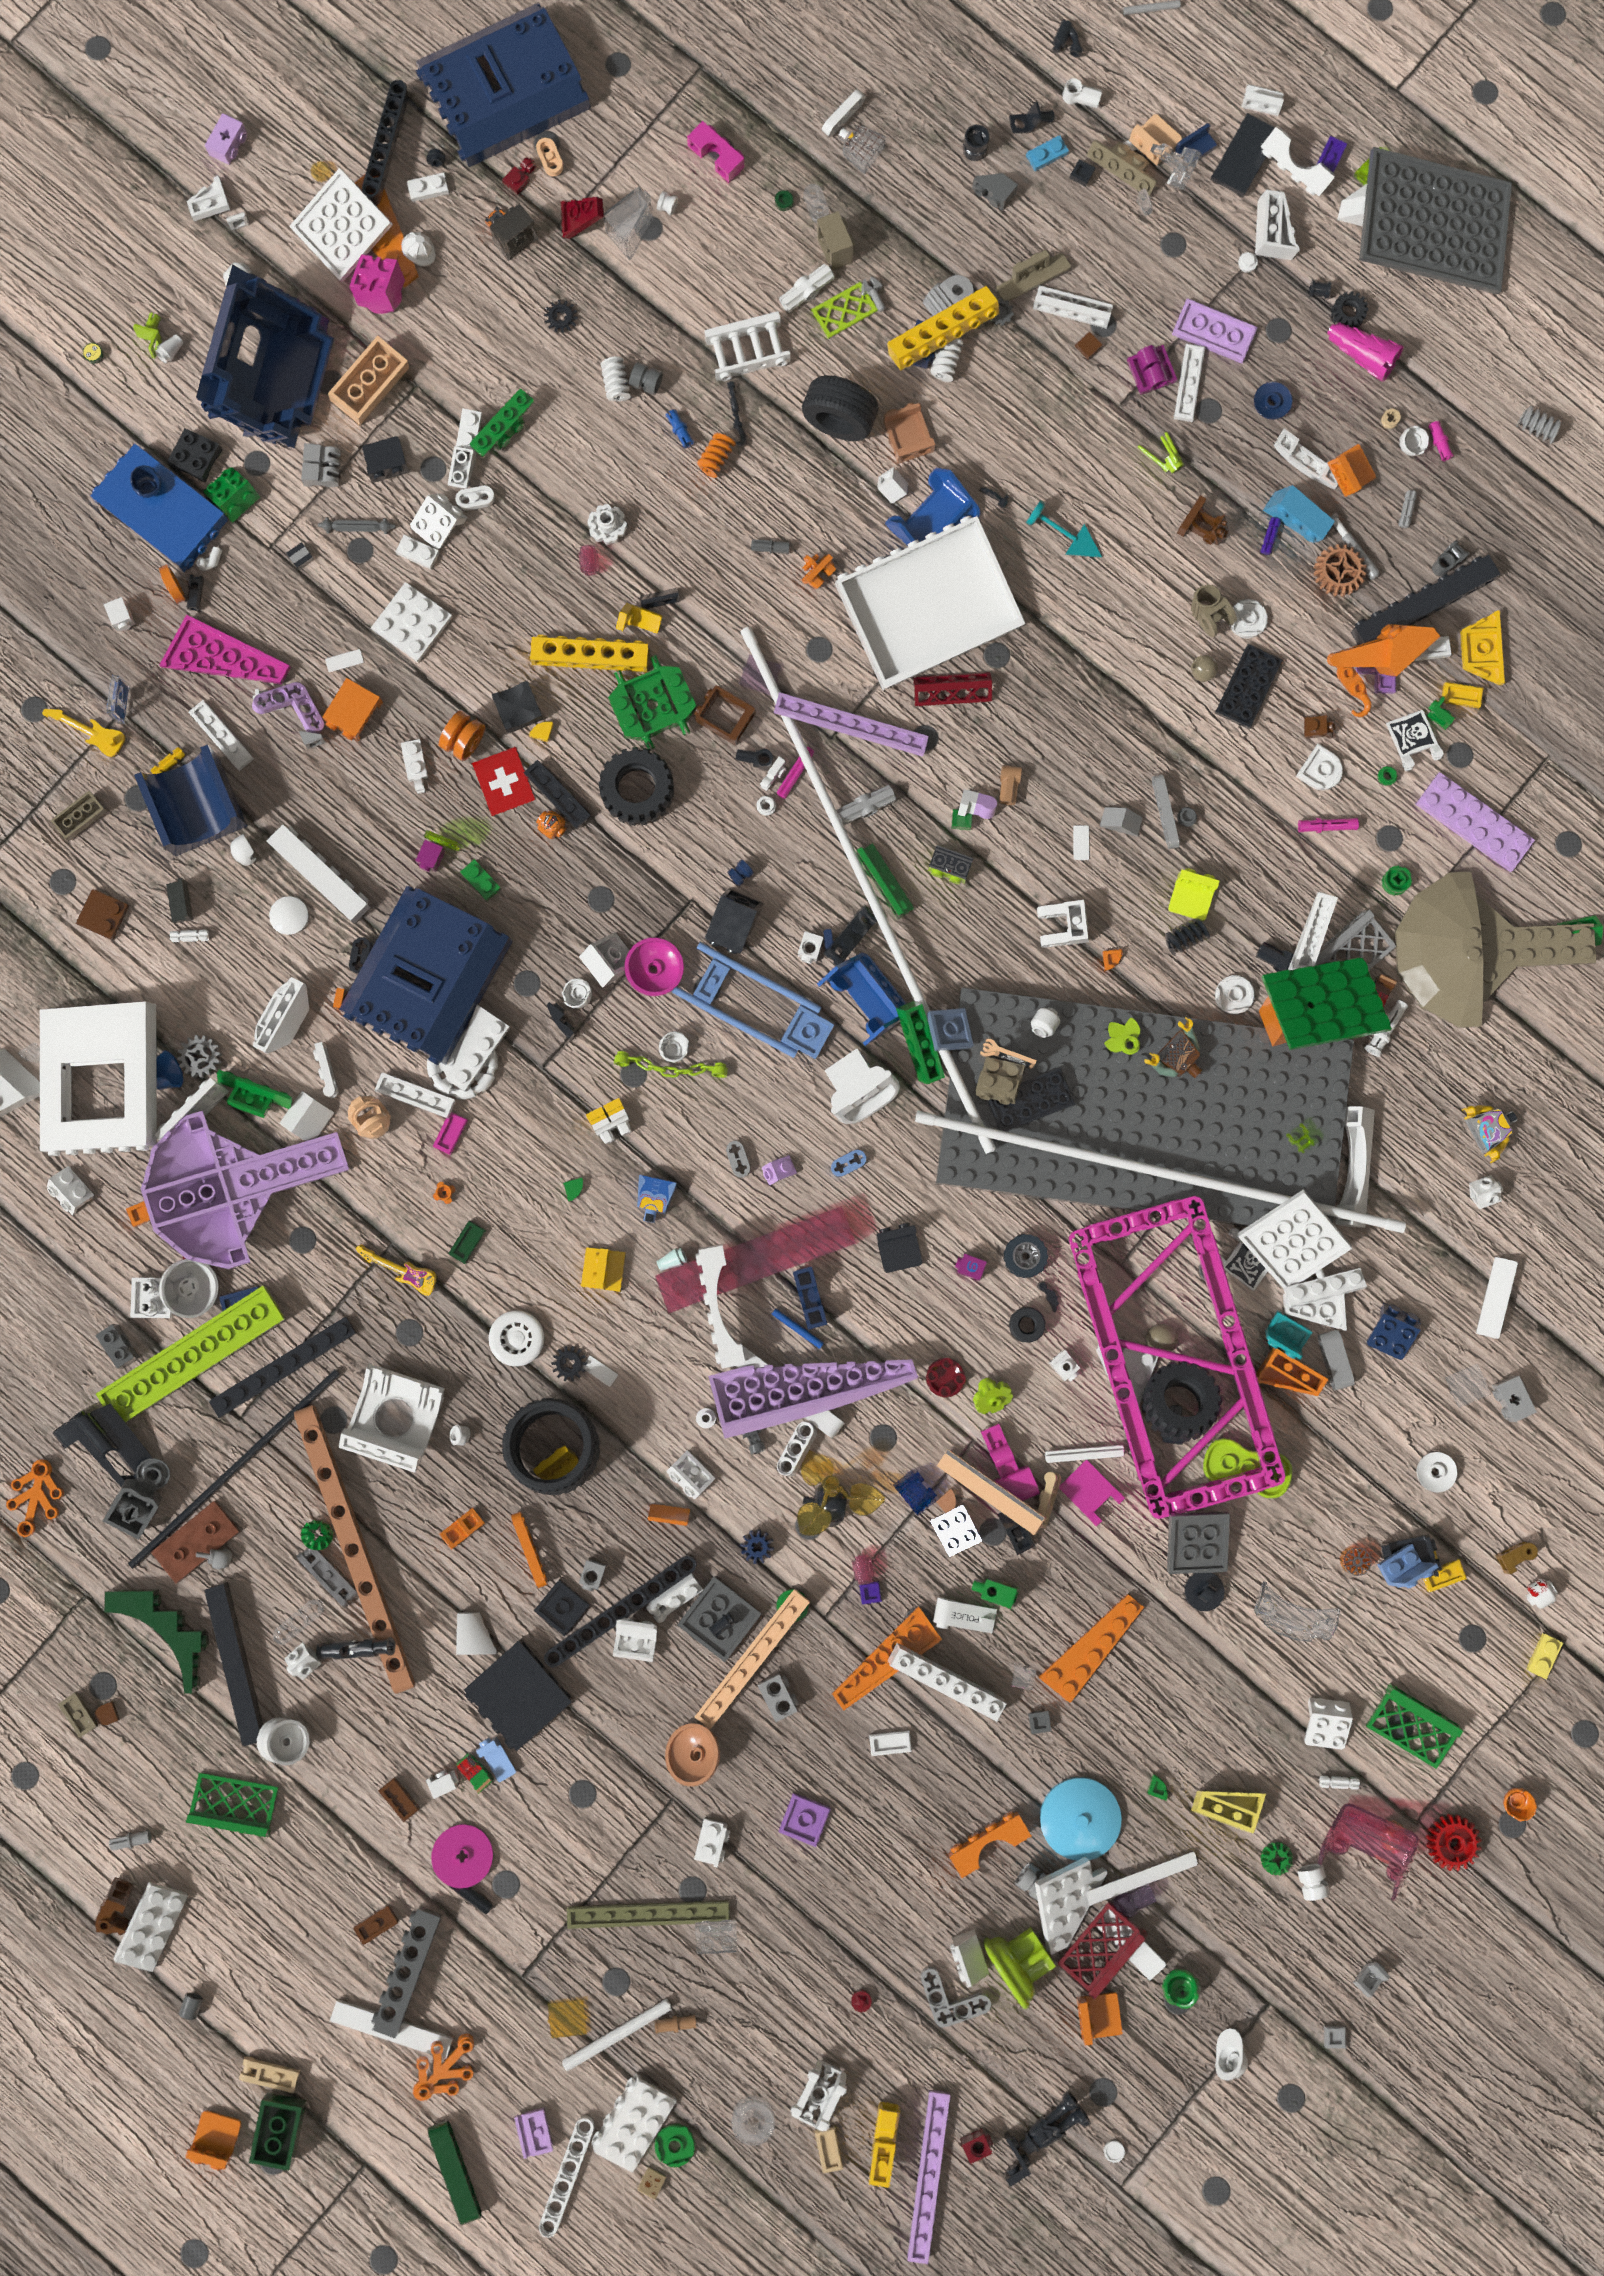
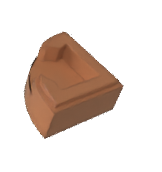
(947, 1501)

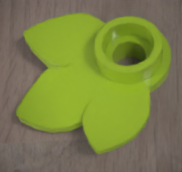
(1121, 1035)

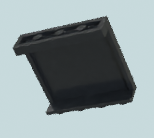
(517, 1695)

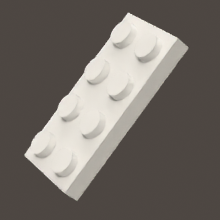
(203, 1100)
(150, 1927)

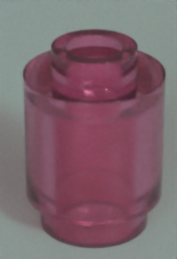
(589, 560)
(863, 1569)

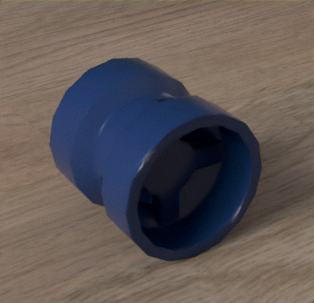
(740, 872)

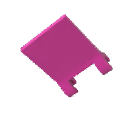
(1089, 1490)

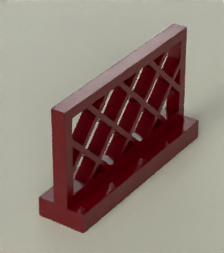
(1119, 1957)

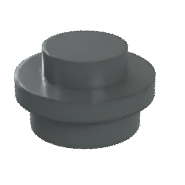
(1187, 817)

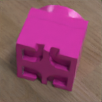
(377, 284)

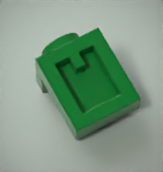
(1438, 715)

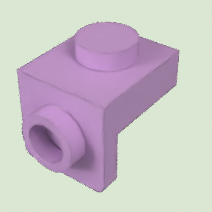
(778, 1170)

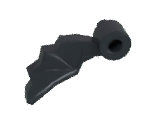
(1002, 502)
(1050, 1295)

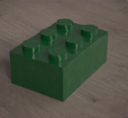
(277, 2131)

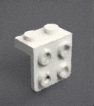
(437, 519)
(635, 1640)
(1328, 1723)

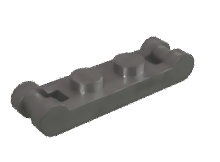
(328, 1576)

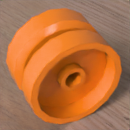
(461, 735)

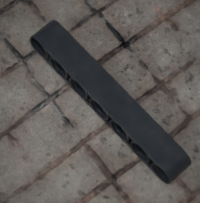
(385, 134)

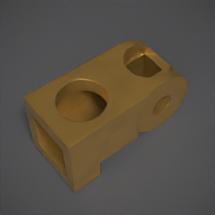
(1515, 1555)

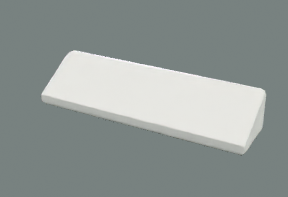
(1496, 1298)
(1144, 1957)

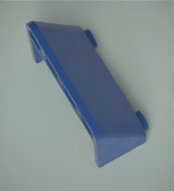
(942, 507)

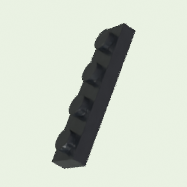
(557, 794)

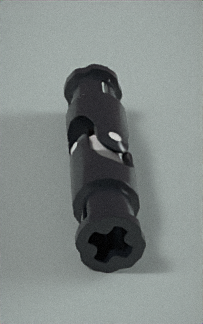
(366, 1648)

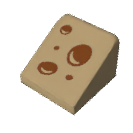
(651, 2183)

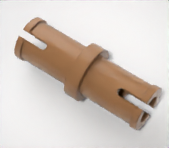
(675, 2024)

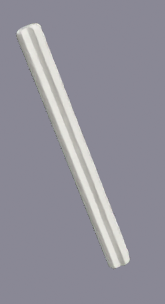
(616, 2035)

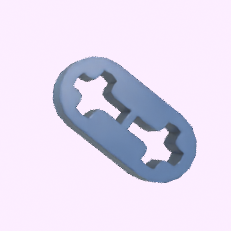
(845, 1159)

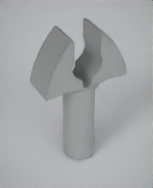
(876, 286)

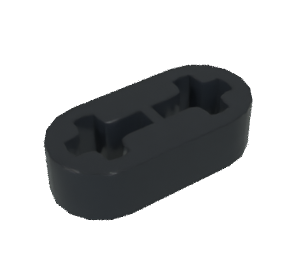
(355, 953)

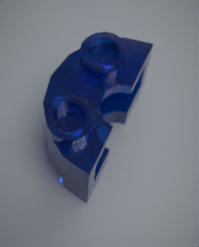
(914, 1492)

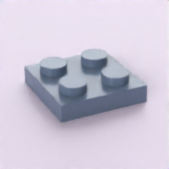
(949, 1029)

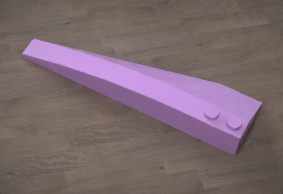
(771, 1395)

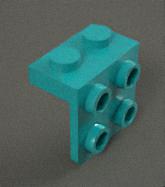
(1287, 1334)

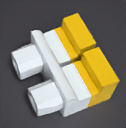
(618, 1119)

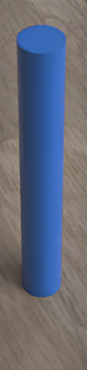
(797, 1328)

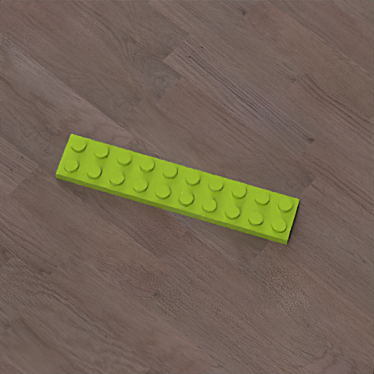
(192, 1354)

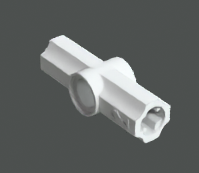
(806, 288)

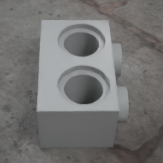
(773, 1698)

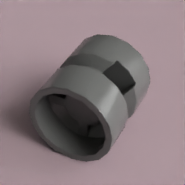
(646, 378)

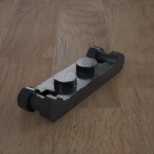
(850, 935)

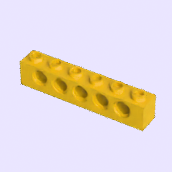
(943, 328)
(618, 662)

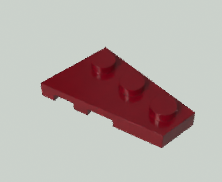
(580, 215)

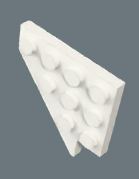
(1065, 1902)

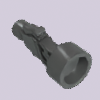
(756, 1445)

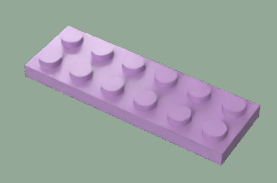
(1475, 822)

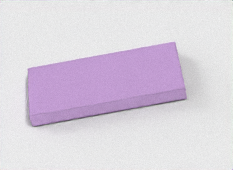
(1214, 330)

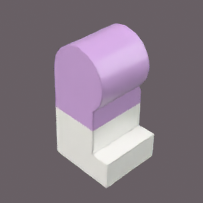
(977, 804)

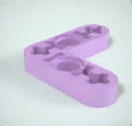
(294, 700)

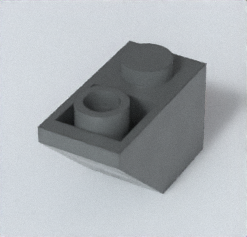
(995, 188)

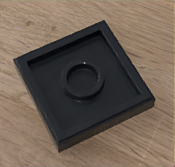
(561, 1607)

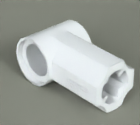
(1083, 94)

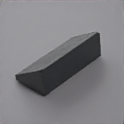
(659, 598)

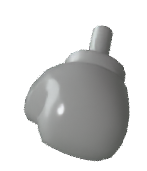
(218, 1558)

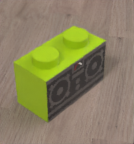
(950, 865)

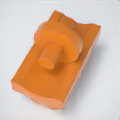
(824, 564)

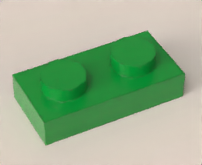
(480, 880)

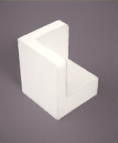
(892, 485)

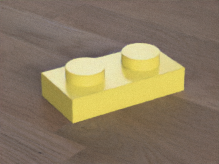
(1544, 1656)

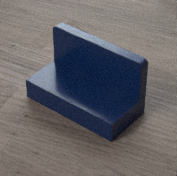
(1198, 140)

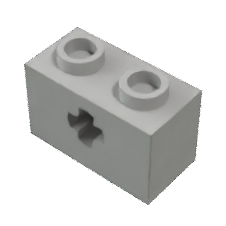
(1522, 1404)

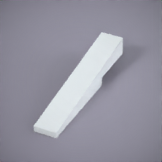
(1314, 931)

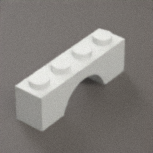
(1314, 177)

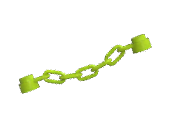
(623, 1059)

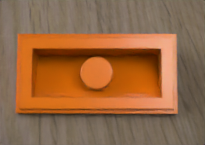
(669, 1514)

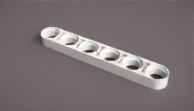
(567, 2176)

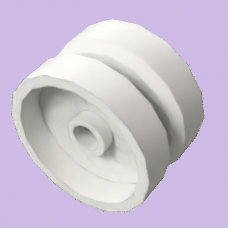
(283, 1741)

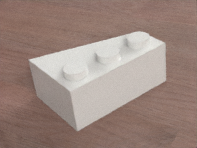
(1273, 228)

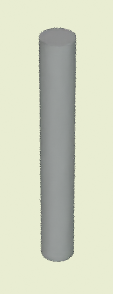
(1151, 7)

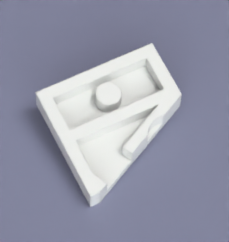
(208, 201)

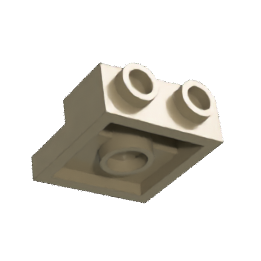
(1000, 1080)

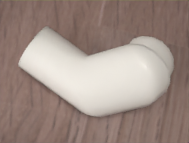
(211, 562)

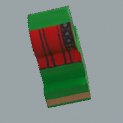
(475, 1772)

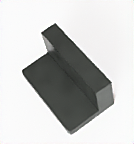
(179, 901)

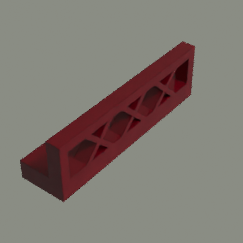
(952, 682)

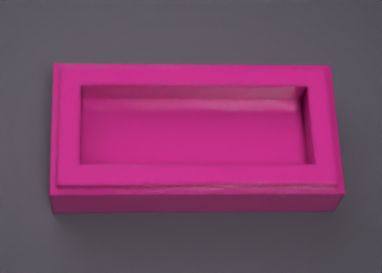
(450, 1133)

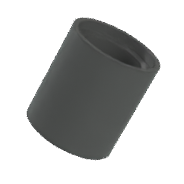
(190, 2006)

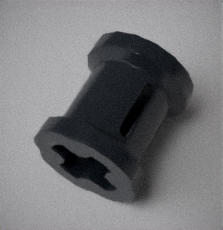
(1319, 289)

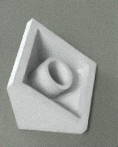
(306, 1117)

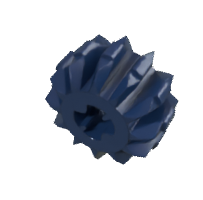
(756, 1539)

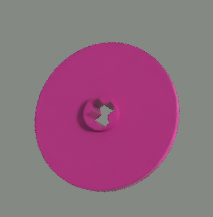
(449, 1844)

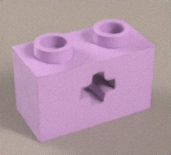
(226, 139)

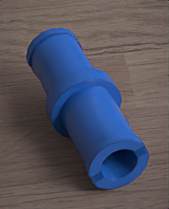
(679, 428)

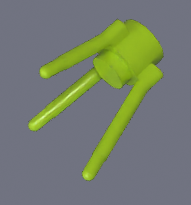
(1173, 461)

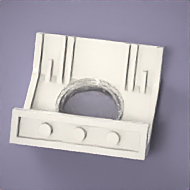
(393, 1418)

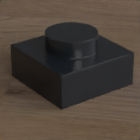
(1082, 173)

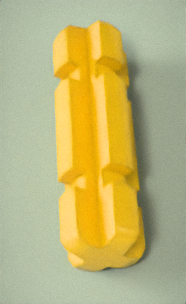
(168, 762)

